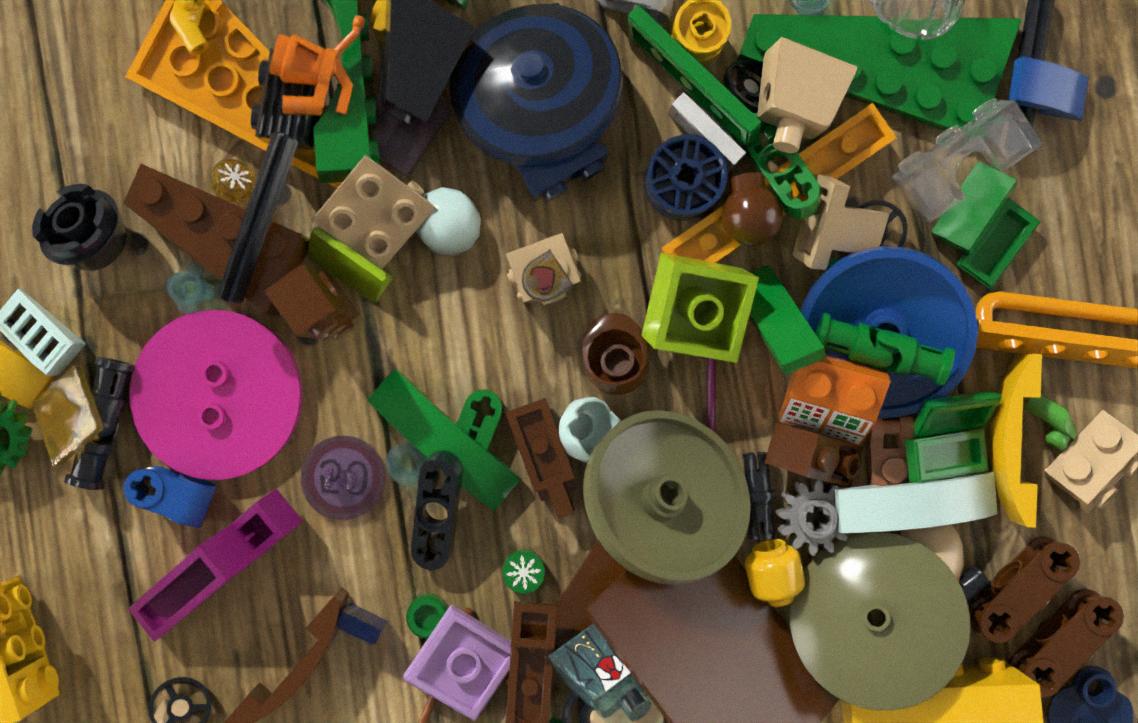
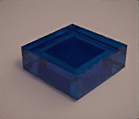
(361, 623)

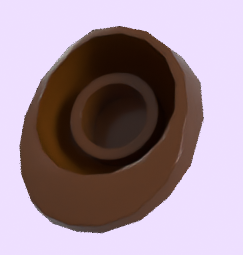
(615, 354)

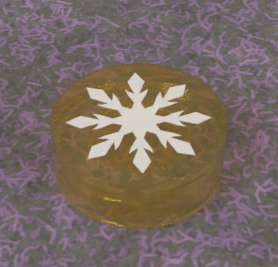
(232, 180)

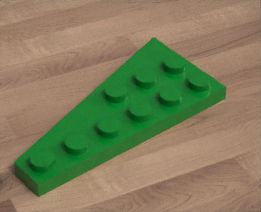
(917, 79)

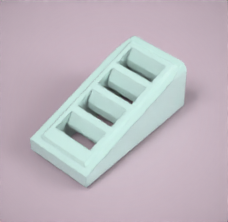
(61, 355)

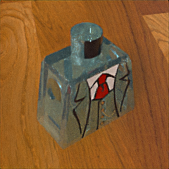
(599, 676)

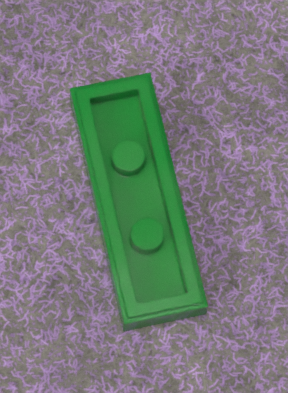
(783, 325)

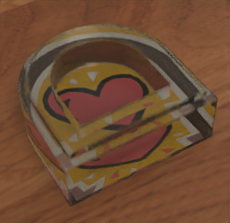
(545, 278)

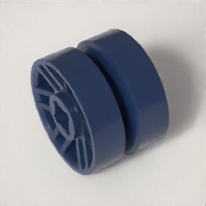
(694, 158)

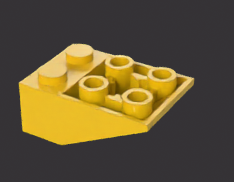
(25, 672)

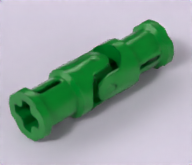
(876, 347)

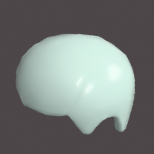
(452, 224)
(584, 425)

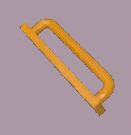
(1056, 342)

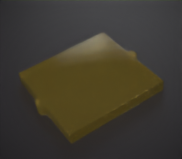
(67, 416)

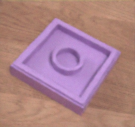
(461, 663)

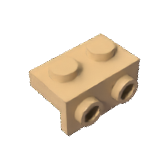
(1096, 462)

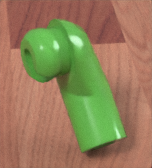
(1058, 419)

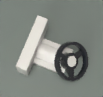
(701, 123)

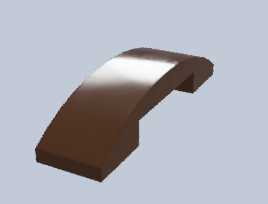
(529, 662)
(260, 700)

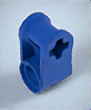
(176, 496)

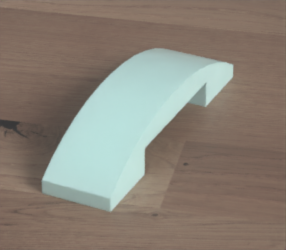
(916, 504)

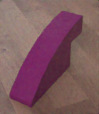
(214, 564)

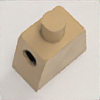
(800, 92)

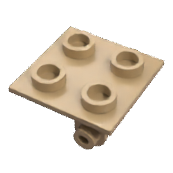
(374, 212)

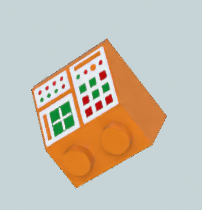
(835, 398)

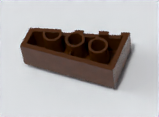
(208, 229)

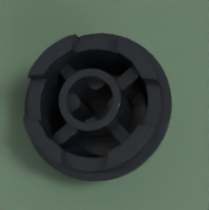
(81, 229)

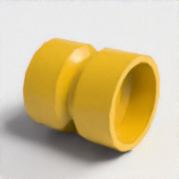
(702, 29)

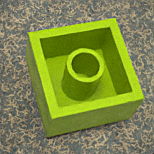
(699, 307)

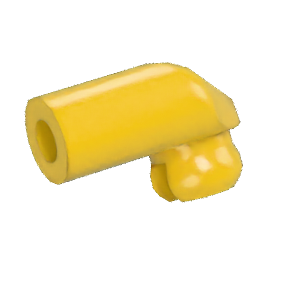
(185, 20)

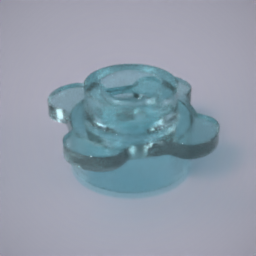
(177, 285)

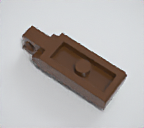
(543, 454)

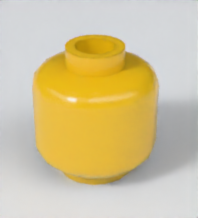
(774, 572)

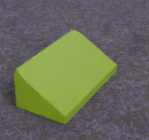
(347, 265)

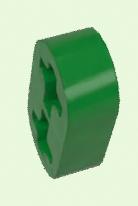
(489, 424)

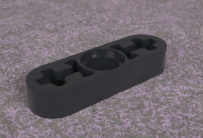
(448, 497)

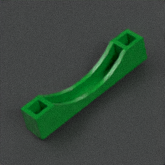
(339, 138)

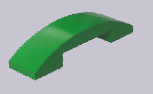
(432, 431)

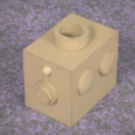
(521, 257)

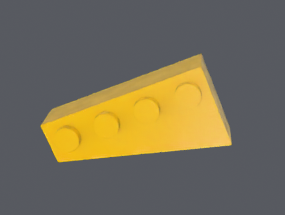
(976, 694)

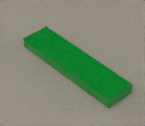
(693, 77)

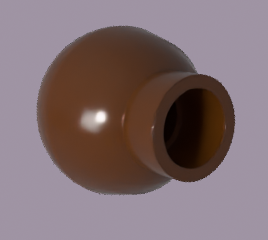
(751, 211)

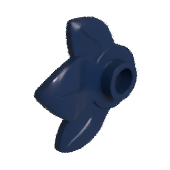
(1102, 705)

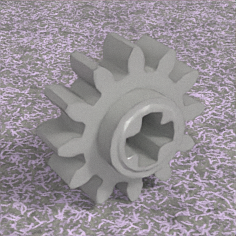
(803, 530)

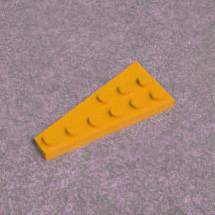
(216, 83)

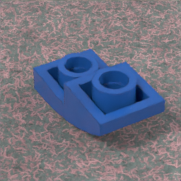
(1049, 87)

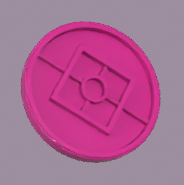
(216, 394)

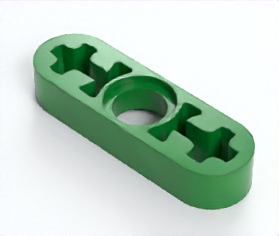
(780, 182)

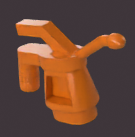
(309, 64)

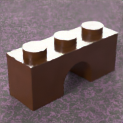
(313, 304)

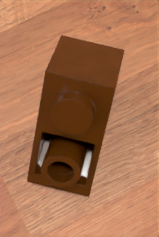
(814, 455)

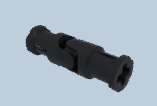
(109, 400)

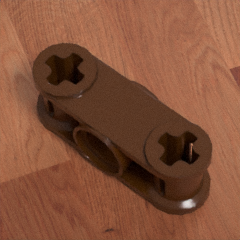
(1023, 588)
(1068, 639)

